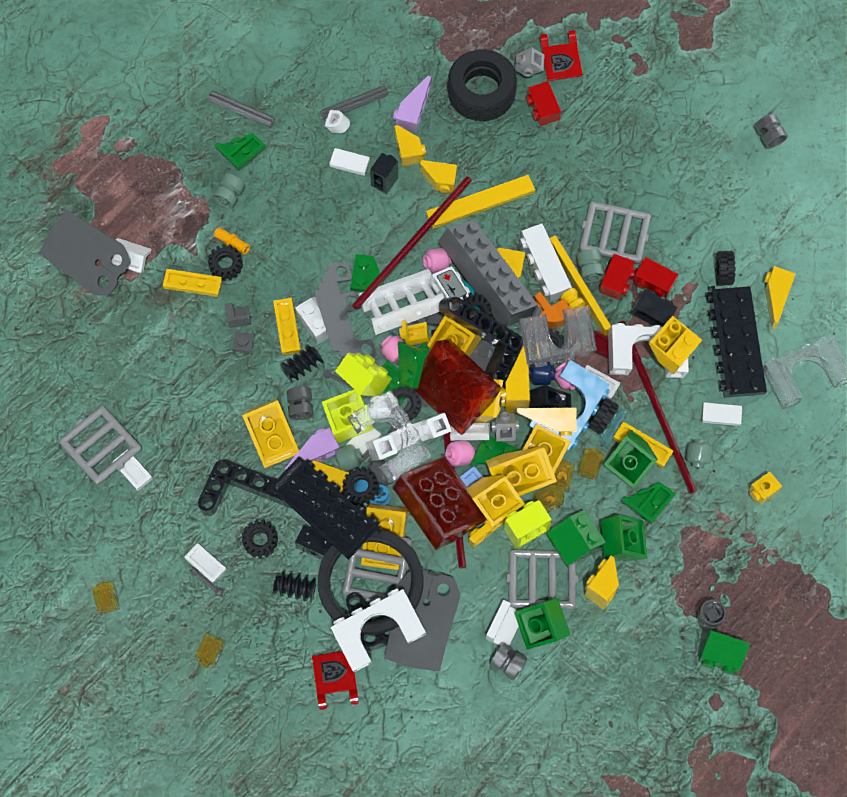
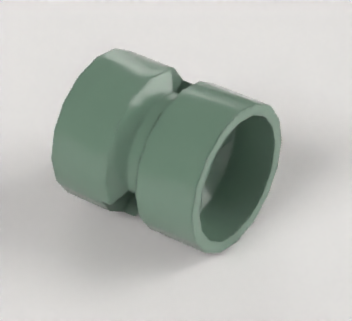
(228, 189)
(590, 262)

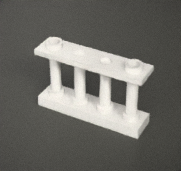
(397, 290)

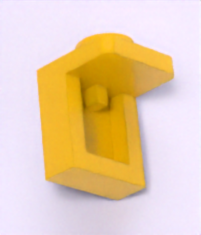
(414, 333)

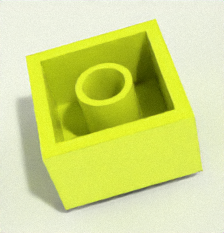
(363, 374)
(339, 409)
(527, 524)

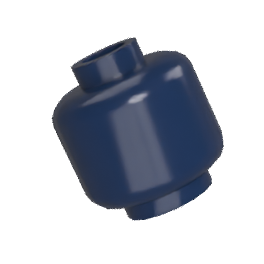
(541, 375)

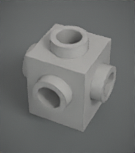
(529, 62)
(505, 427)

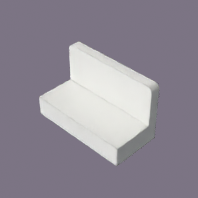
(136, 253)
(503, 626)

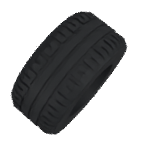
(482, 63)

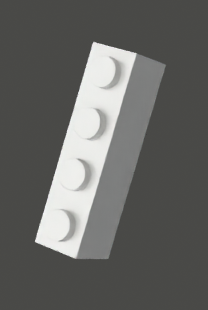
(545, 262)

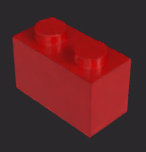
(543, 103)
(617, 277)
(655, 277)

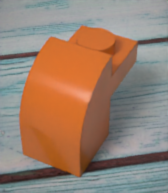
(553, 313)

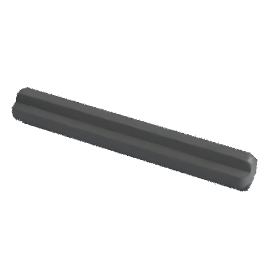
(357, 101)
(241, 108)

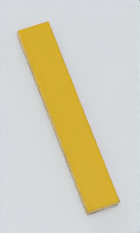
(484, 200)
(578, 283)

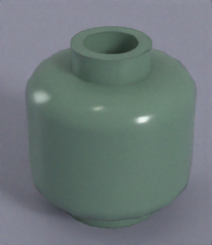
(699, 453)
(347, 458)

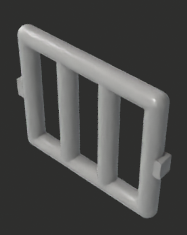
(628, 214)
(87, 466)
(533, 555)
(352, 571)

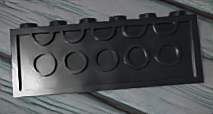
(736, 342)
(325, 507)

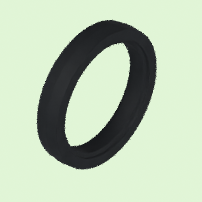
(414, 596)

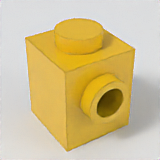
(765, 488)

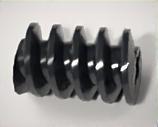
(301, 363)
(291, 586)

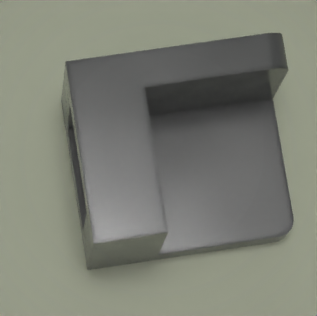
(237, 316)

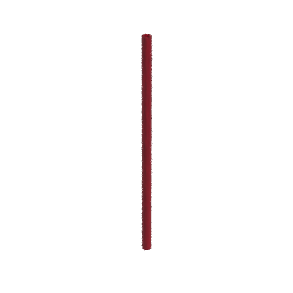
(411, 243)
(662, 419)

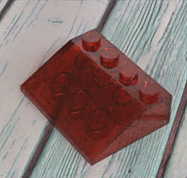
(456, 385)
(439, 502)

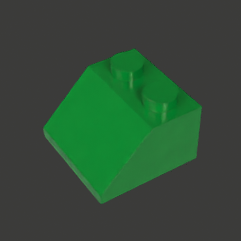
(631, 459)
(576, 538)
(624, 538)
(542, 623)
(723, 652)

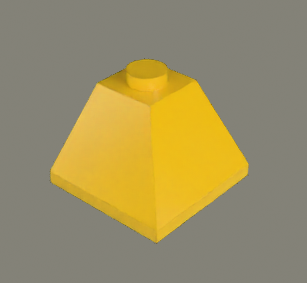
(553, 443)
(495, 497)

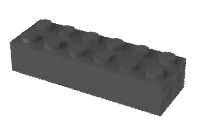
(487, 272)

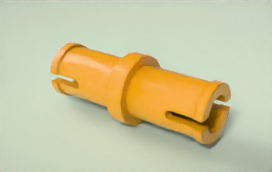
(231, 239)

